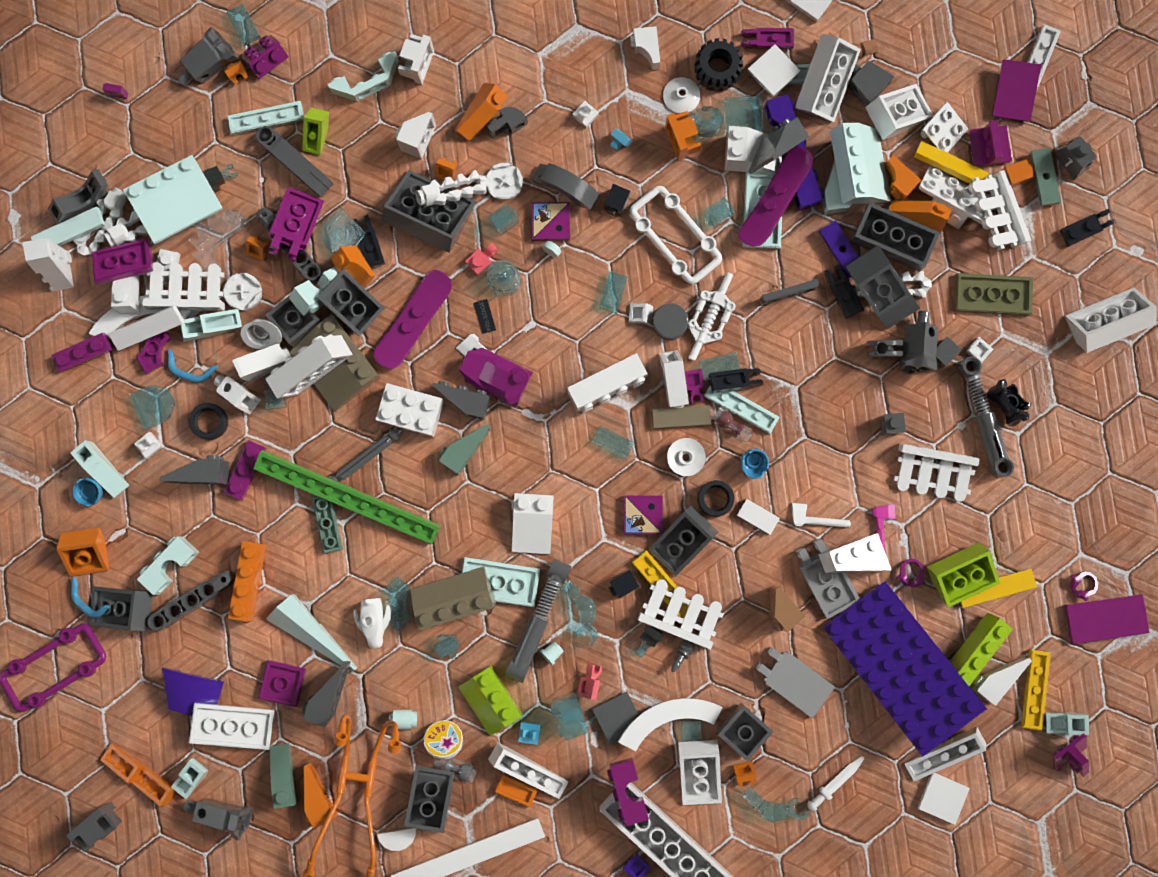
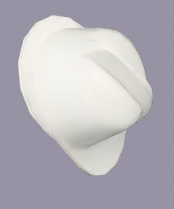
(261, 334)

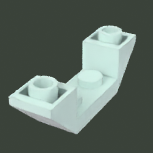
(388, 63)

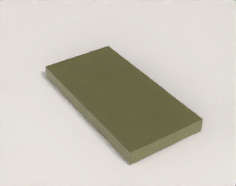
(993, 294)

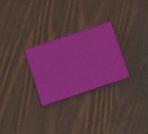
(1016, 90)
(122, 261)

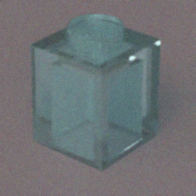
(718, 213)
(504, 219)

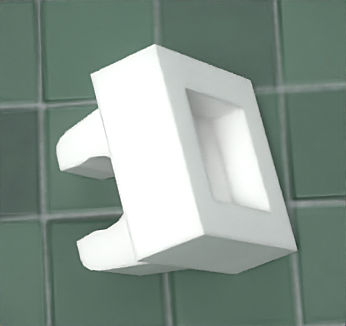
(585, 114)
(148, 445)

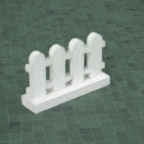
(1007, 207)
(194, 291)
(944, 472)
(690, 618)

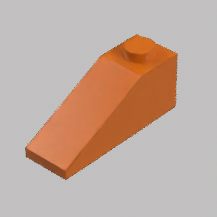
(481, 110)
(923, 212)
(316, 799)

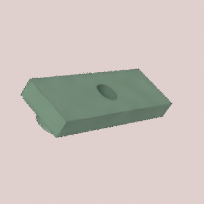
(1043, 166)
(329, 535)

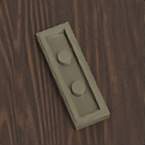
(681, 417)

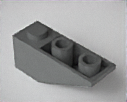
(470, 403)

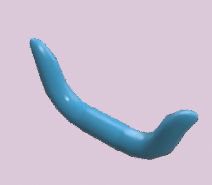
(185, 375)
(81, 605)

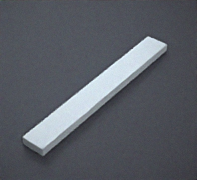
(476, 851)

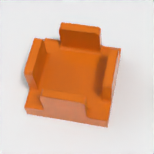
(680, 133)

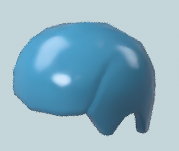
(754, 463)
(87, 491)

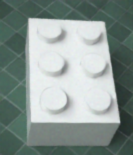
(410, 410)

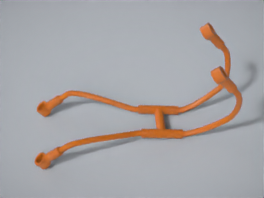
(342, 738)

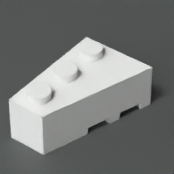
(51, 262)
(857, 556)

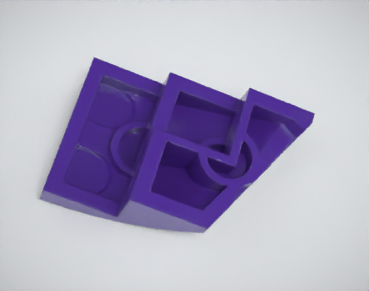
(187, 688)

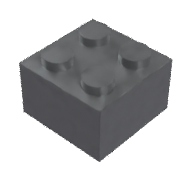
(291, 322)
(744, 732)

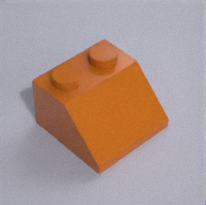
(83, 551)

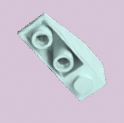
(832, 197)
(99, 467)

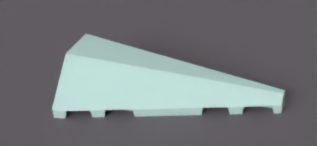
(299, 622)

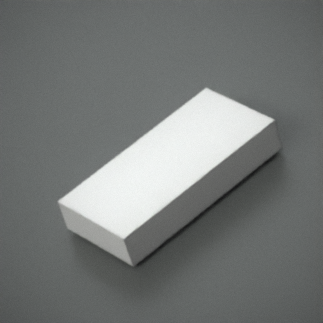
(758, 516)

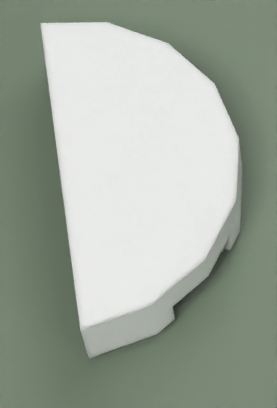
(397, 839)

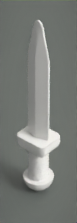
(828, 790)

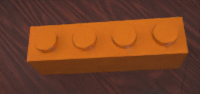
(247, 581)

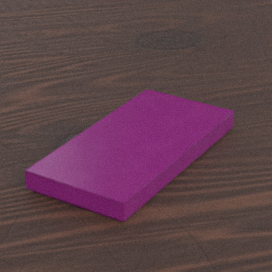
(1106, 619)

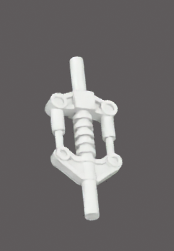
(718, 299)

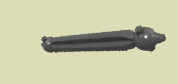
(366, 455)

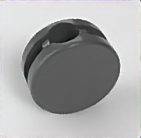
(670, 321)
(884, 348)

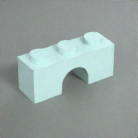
(305, 295)
(154, 576)

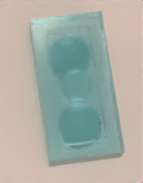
(613, 292)

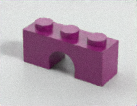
(632, 809)

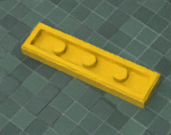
(948, 163)
(652, 573)
(1008, 585)
(1035, 690)

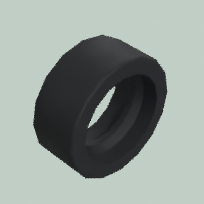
(193, 421)
(729, 493)

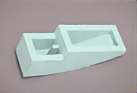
(210, 325)

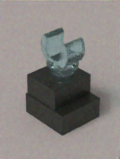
(216, 178)
(650, 637)

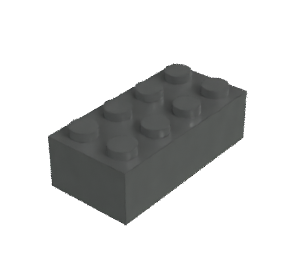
(896, 235)

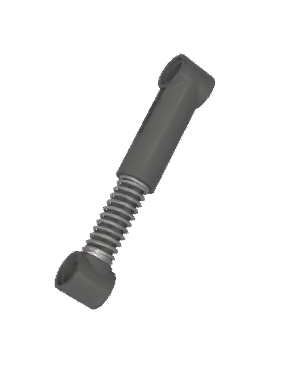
(986, 420)
(537, 623)

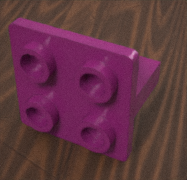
(264, 56)
(990, 145)
(1073, 755)

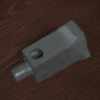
(207, 58)
(919, 347)
(220, 815)

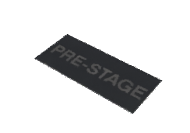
(484, 316)

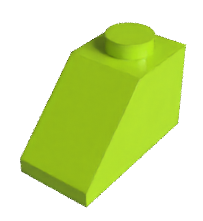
(315, 130)

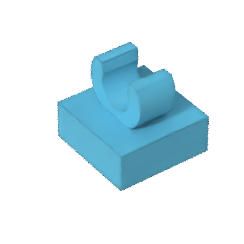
(620, 139)
(529, 733)

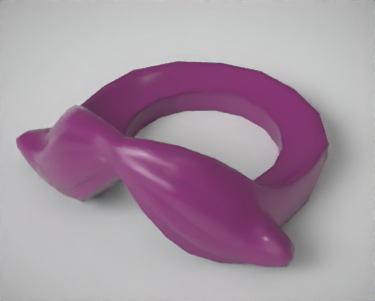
(903, 575)
(1075, 580)

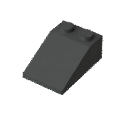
(778, 142)
(350, 302)
(202, 471)
(683, 540)
(127, 608)
(323, 705)
(429, 799)

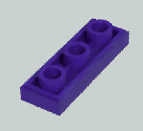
(836, 239)

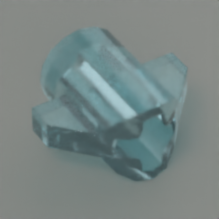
(446, 646)

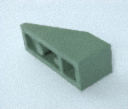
(461, 451)
(282, 777)

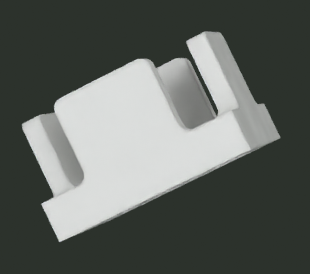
(418, 53)

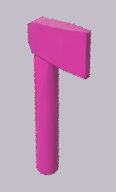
(879, 513)

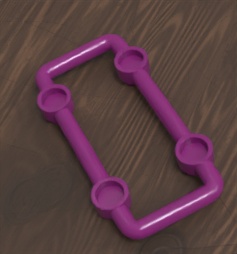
(19, 666)

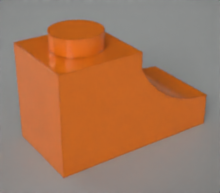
(902, 178)
(353, 263)

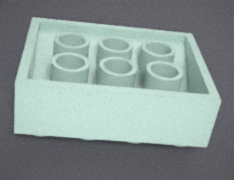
(859, 164)
(173, 199)

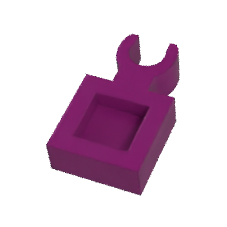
(694, 382)

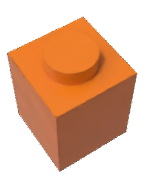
(1019, 173)

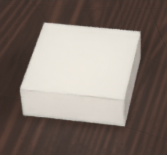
(979, 349)

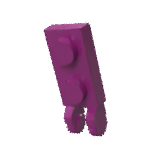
(768, 37)

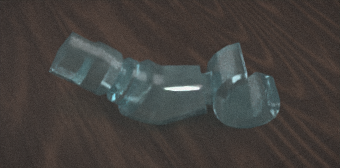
(586, 610)
(773, 811)

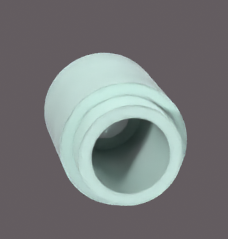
(404, 718)

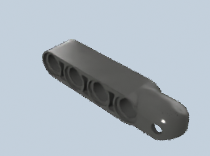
(293, 160)
(266, 218)
(219, 583)

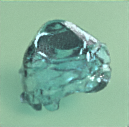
(708, 121)
(503, 278)

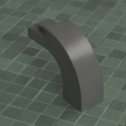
(566, 183)
(81, 200)

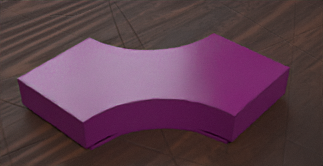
(151, 356)

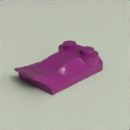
(495, 375)

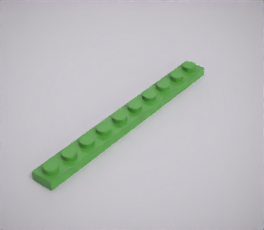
(346, 497)

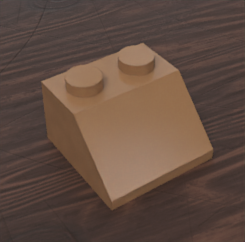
(783, 611)

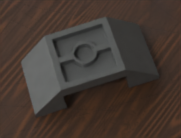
(882, 287)

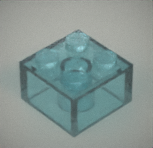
(570, 716)

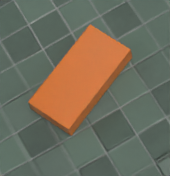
(516, 790)

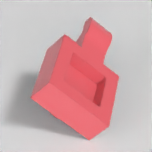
(480, 261)
(589, 685)

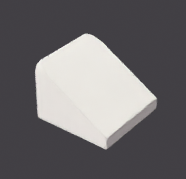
(641, 313)

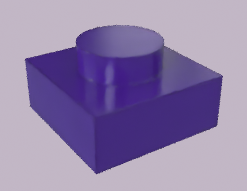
(636, 866)

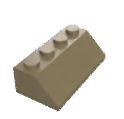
(452, 598)

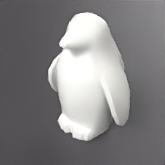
(373, 621)

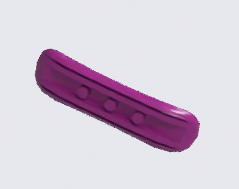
(776, 197)
(413, 319)

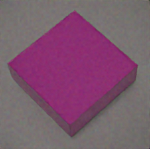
(115, 90)

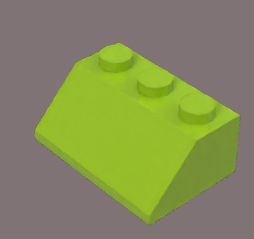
(964, 574)
(490, 700)

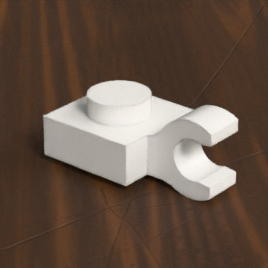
(167, 258)

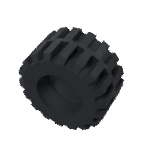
(720, 50)

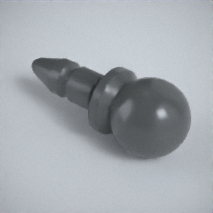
(685, 649)

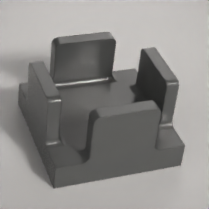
(95, 827)

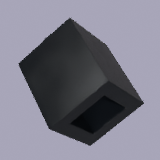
(616, 200)
(623, 584)

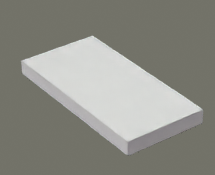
(231, 726)

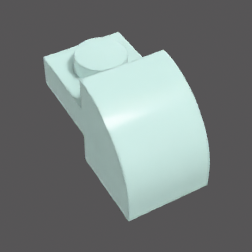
(1067, 723)
(189, 778)

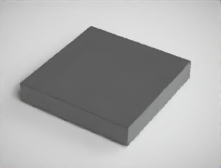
(615, 716)

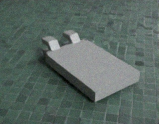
(831, 590)
(796, 682)

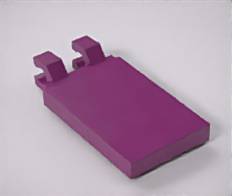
(294, 222)

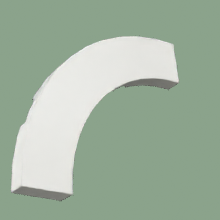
(114, 320)
(666, 712)

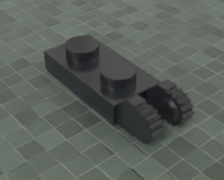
(1085, 228)
(370, 246)
(844, 293)
(734, 380)

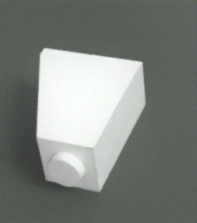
(261, 362)
(674, 378)

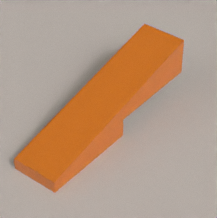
(138, 774)

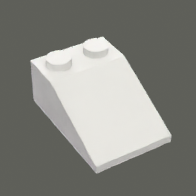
(898, 111)
(741, 149)
(532, 523)
(700, 772)

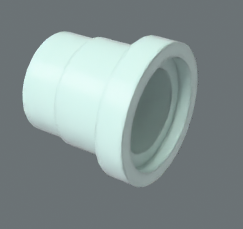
(551, 652)

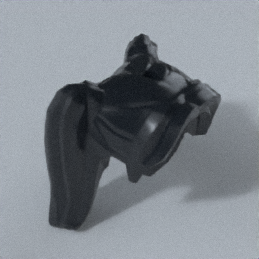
(1014, 410)

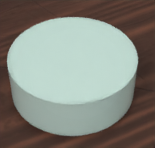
(552, 249)

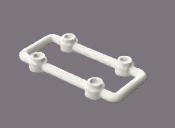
(679, 267)

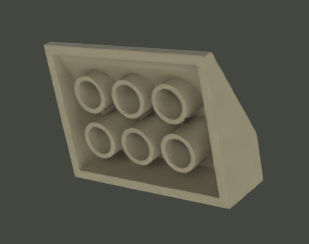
(350, 376)

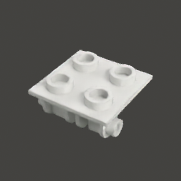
(944, 128)

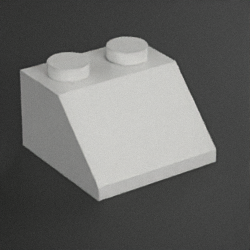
(416, 134)

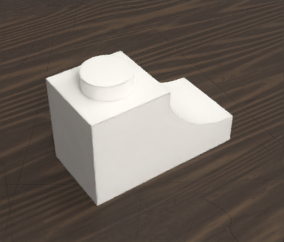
(646, 43)

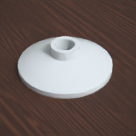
(678, 103)
(693, 450)

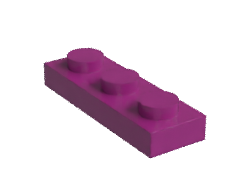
(81, 352)
(244, 471)

